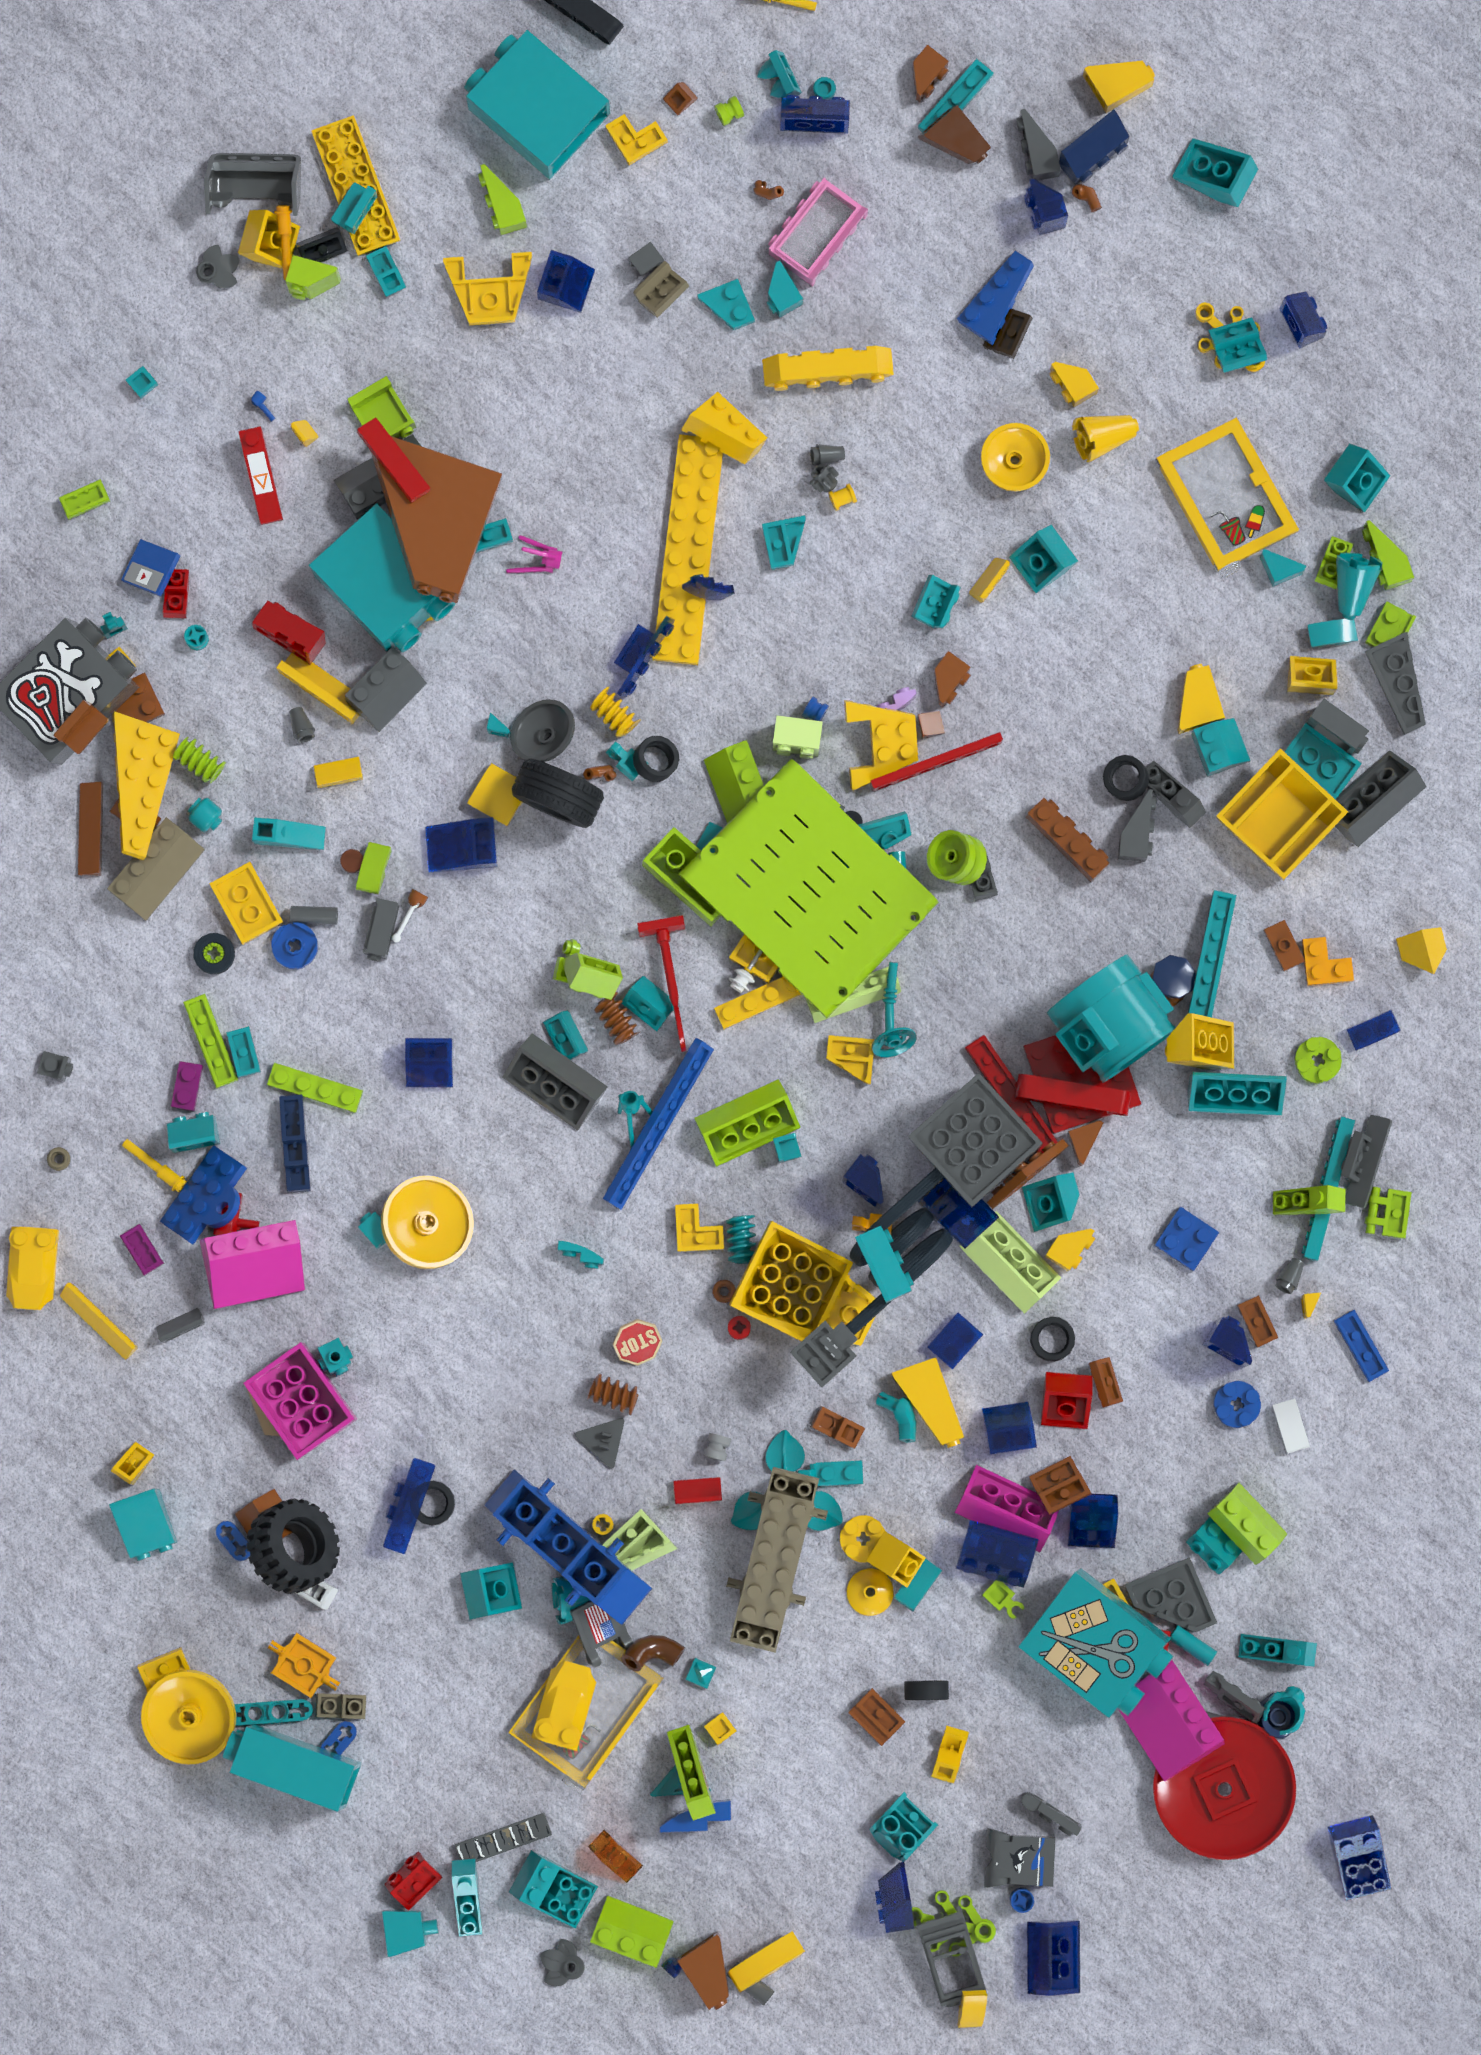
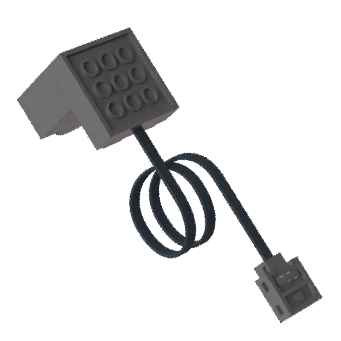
(972, 1145)

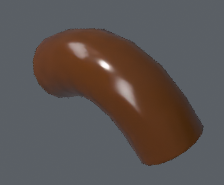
(652, 1647)

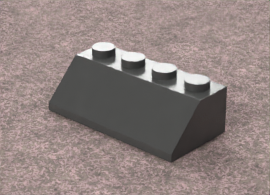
(362, 486)
(1377, 797)
(554, 1081)

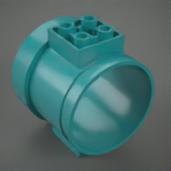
(1112, 1018)

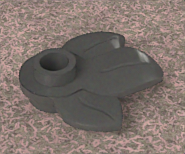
(221, 266)
(558, 1963)

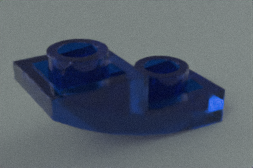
(707, 589)
(1373, 1030)

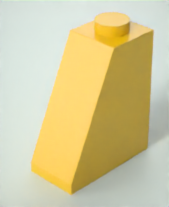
(1118, 82)
(1199, 700)

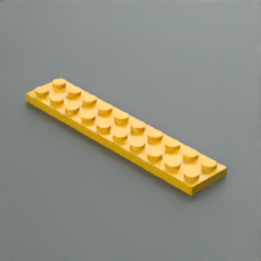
(688, 546)

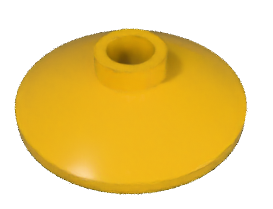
(857, 1592)

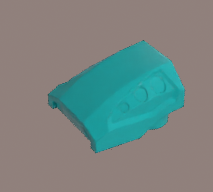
(902, 1828)

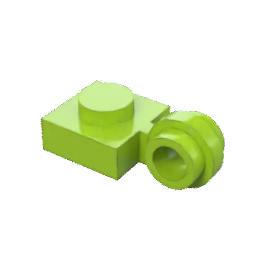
(569, 948)

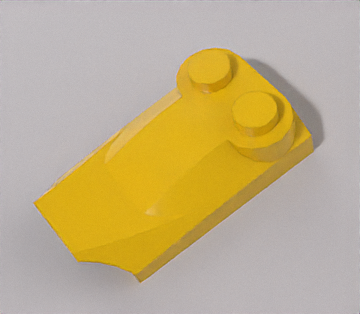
(32, 1267)
(565, 1705)

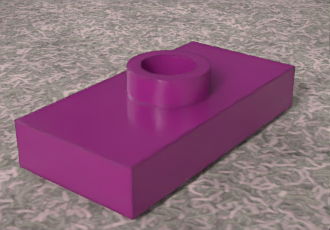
(142, 1249)

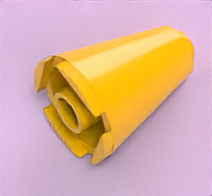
(1102, 434)

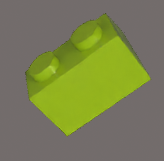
(310, 278)

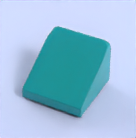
(496, 727)

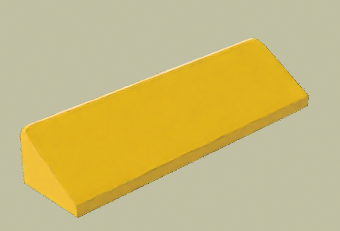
(98, 1321)

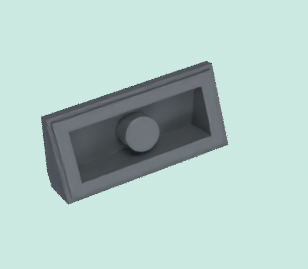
(180, 1325)

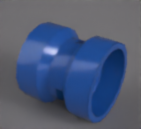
(1024, 1902)

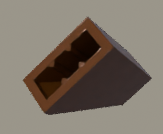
(956, 136)

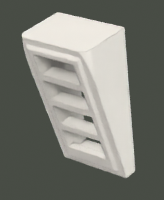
(327, 1598)

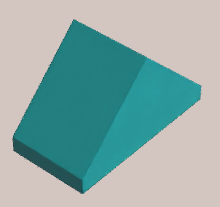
(1279, 568)

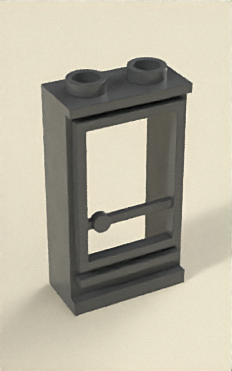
(942, 1929)

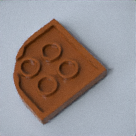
(1026, 1172)

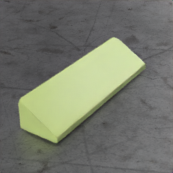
(867, 992)

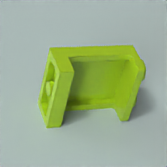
(383, 403)

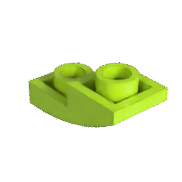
(1327, 571)
(373, 868)

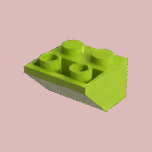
(592, 975)

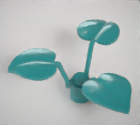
(789, 1455)

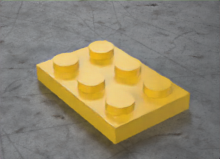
(246, 903)

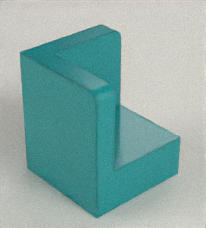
(787, 1148)

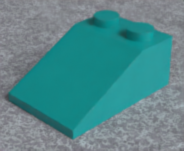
(1216, 171)

